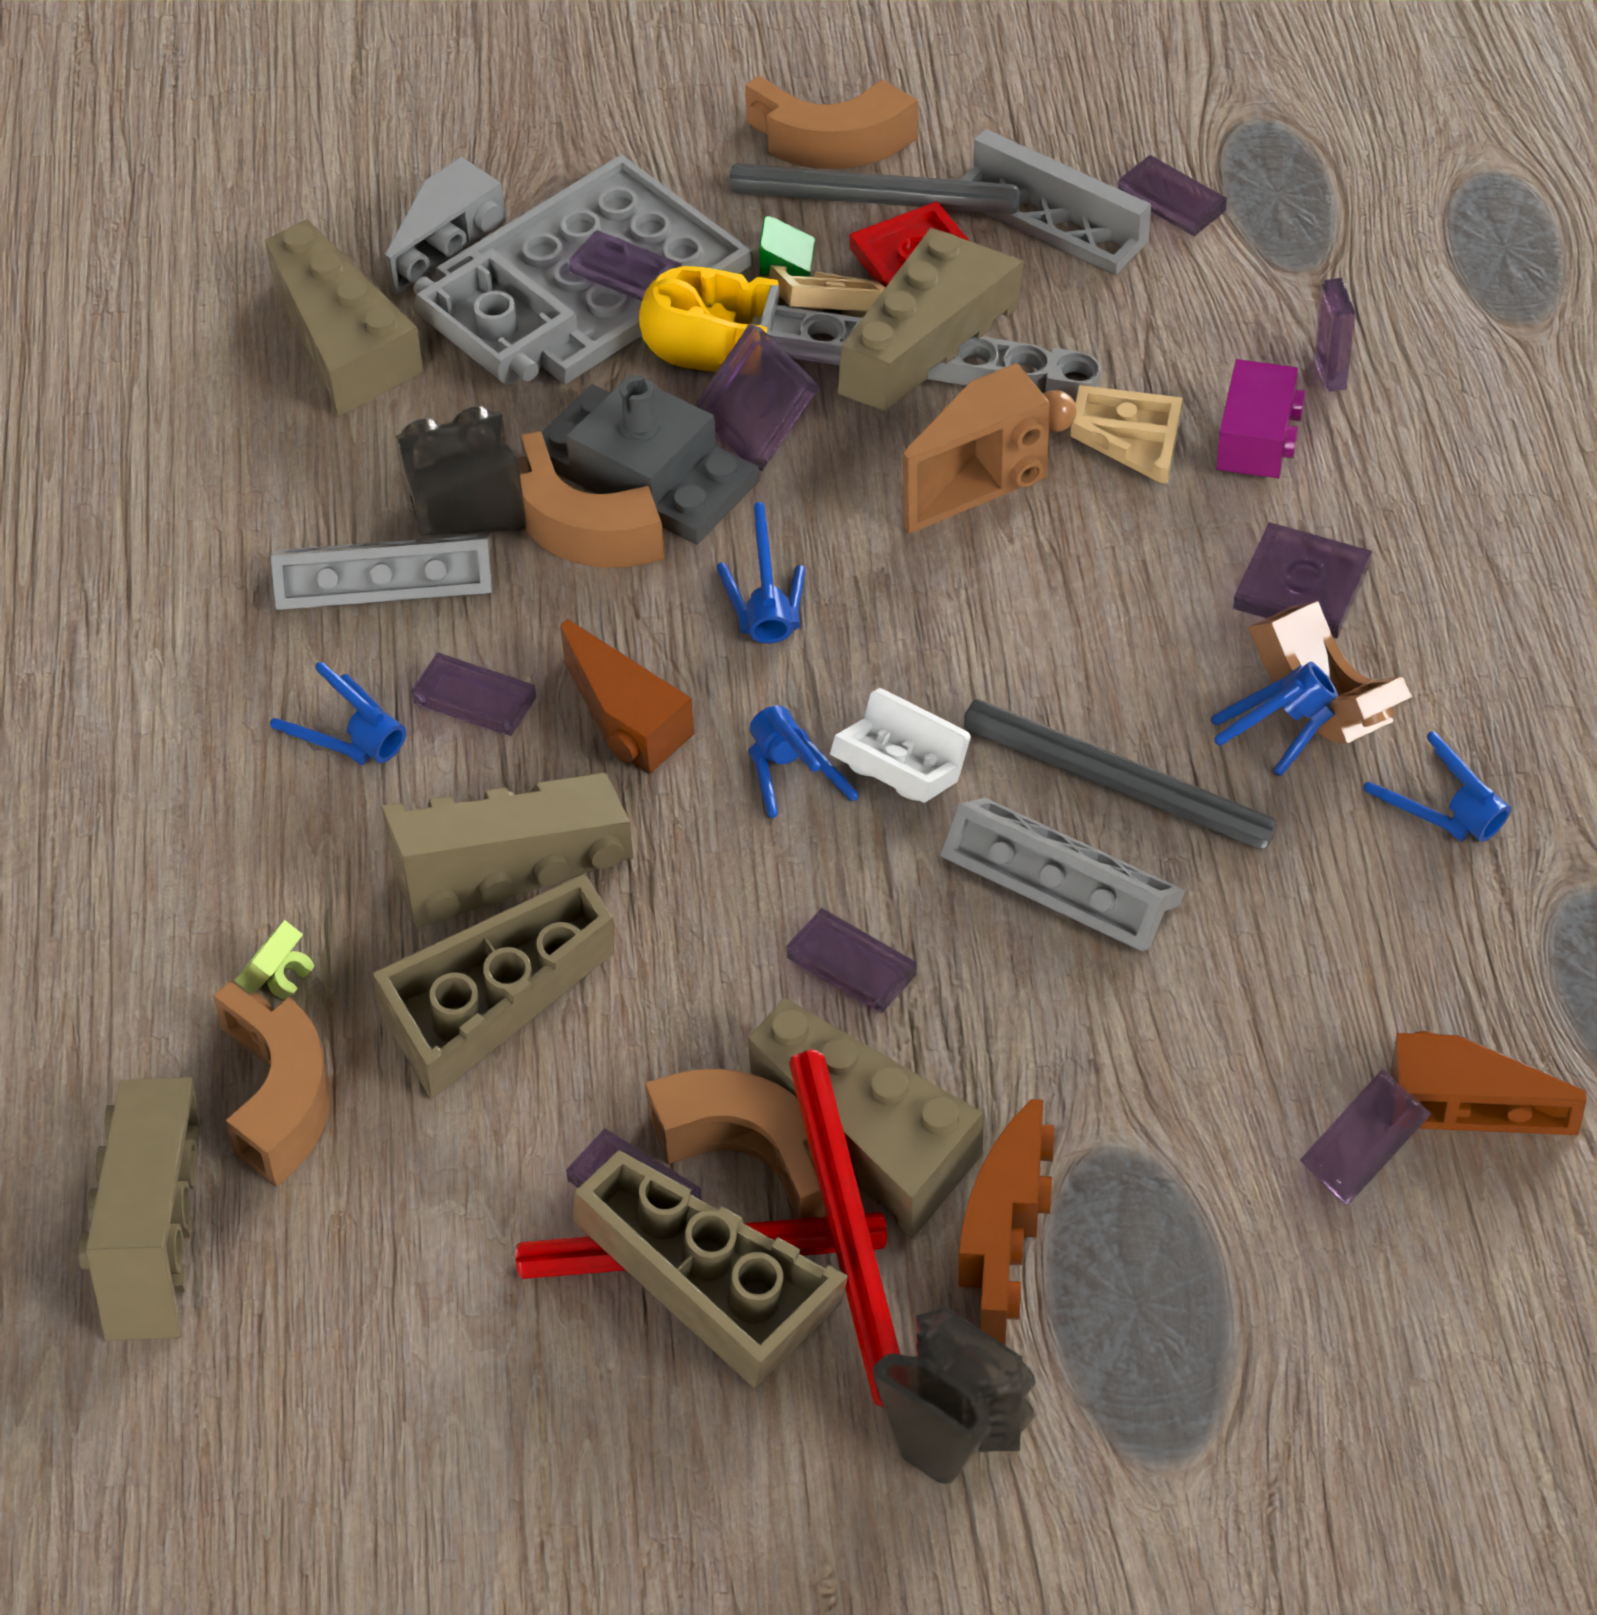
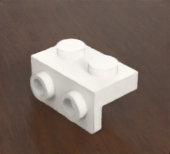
(903, 747)

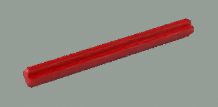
(844, 1211)
(585, 1256)

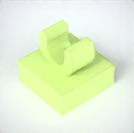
(272, 959)

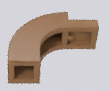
(833, 134)
(584, 526)
(1304, 636)
(292, 1107)
(740, 1113)

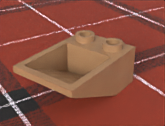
(982, 446)

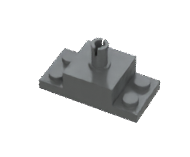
(655, 441)

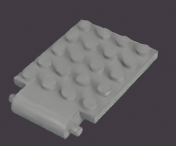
(514, 293)

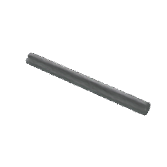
(874, 188)
(1120, 774)

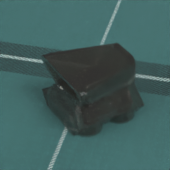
(461, 475)
(954, 1396)

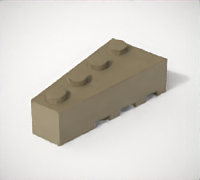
(925, 314)
(343, 319)
(503, 845)
(491, 979)
(901, 1131)
(142, 1208)
(718, 1276)

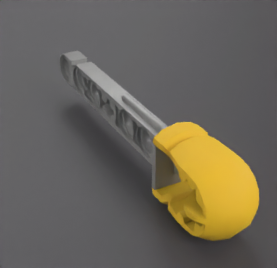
(701, 312)

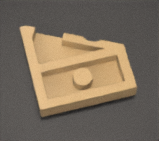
(827, 291)
(1129, 427)

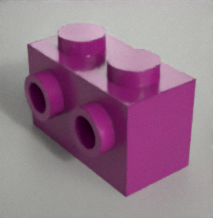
(1258, 419)

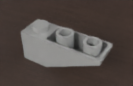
(443, 220)

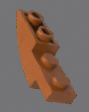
(1003, 1212)

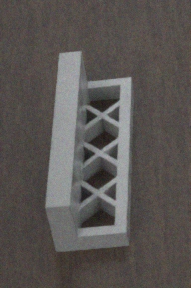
(1063, 197)
(382, 571)
(1060, 872)

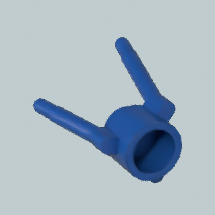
(768, 612)
(1301, 693)
(371, 728)
(783, 741)
(1475, 805)

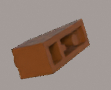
(633, 708)
(1483, 1089)

